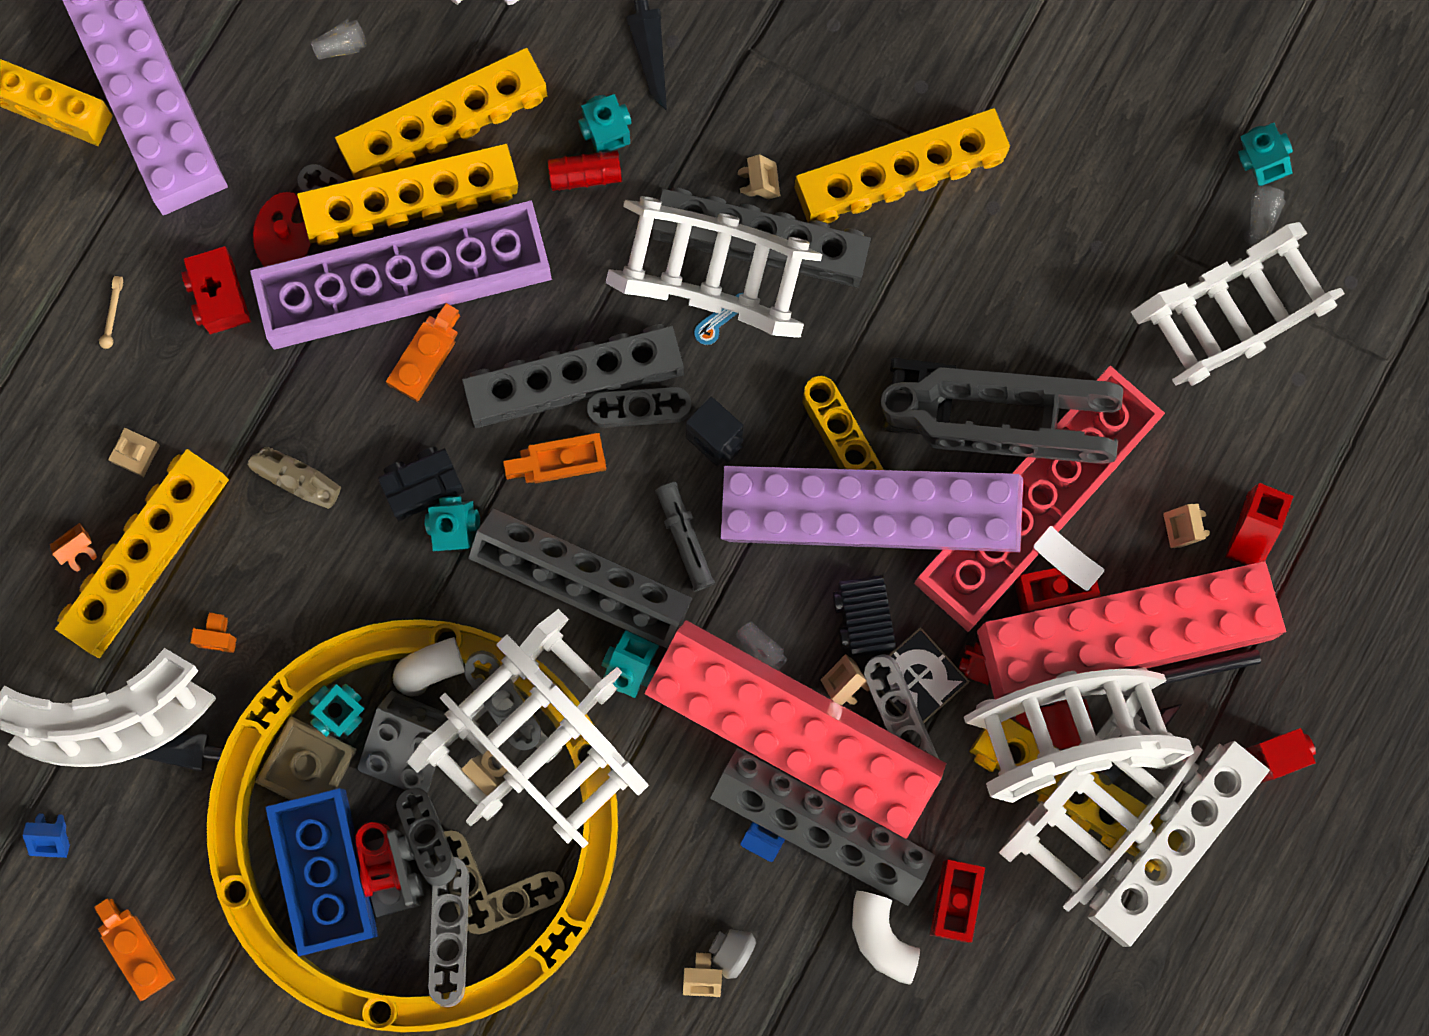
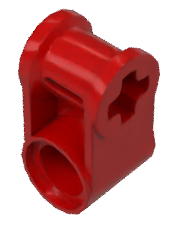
(376, 861)

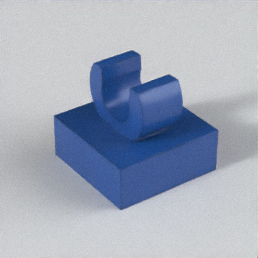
(45, 838)

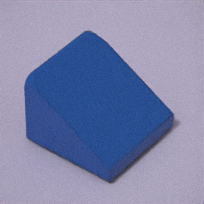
(762, 842)

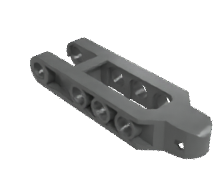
(918, 406)

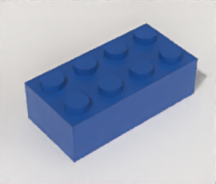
(321, 871)

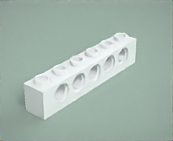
(1244, 775)

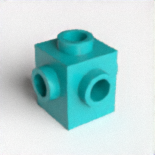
(605, 123)
(1266, 154)
(452, 524)
(635, 659)
(350, 710)

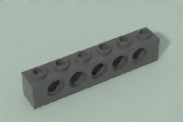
(843, 269)
(559, 392)
(579, 578)
(823, 827)

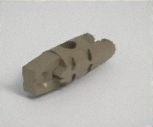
(295, 477)

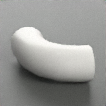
(427, 667)
(878, 941)

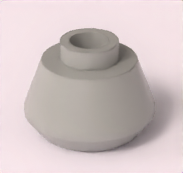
(732, 951)

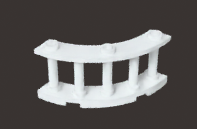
(1214, 283)
(708, 296)
(573, 726)
(108, 727)
(434, 747)
(1092, 754)
(1025, 837)

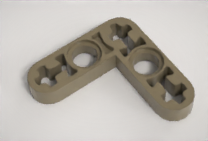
(494, 902)

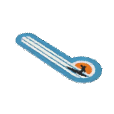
(708, 330)

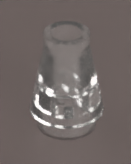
(341, 40)
(1265, 210)
(761, 646)

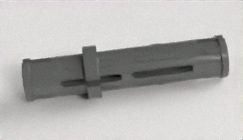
(684, 535)

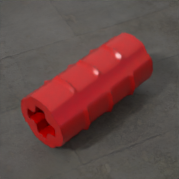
(584, 170)

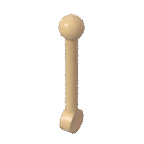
(106, 340)

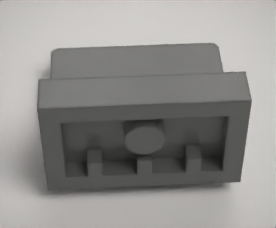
(393, 738)
(392, 900)

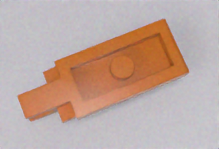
(425, 354)
(558, 459)
(133, 950)

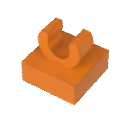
(71, 544)
(214, 635)

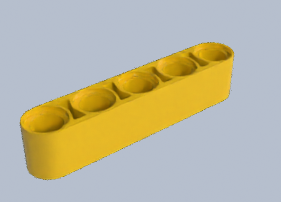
(837, 409)

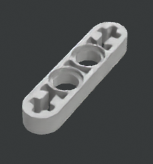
(911, 718)
(453, 931)

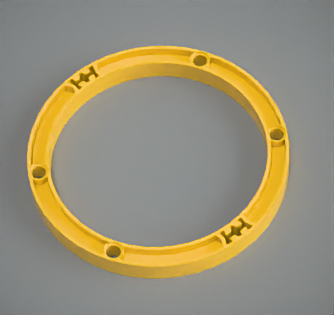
(231, 859)

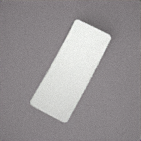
(1068, 559)

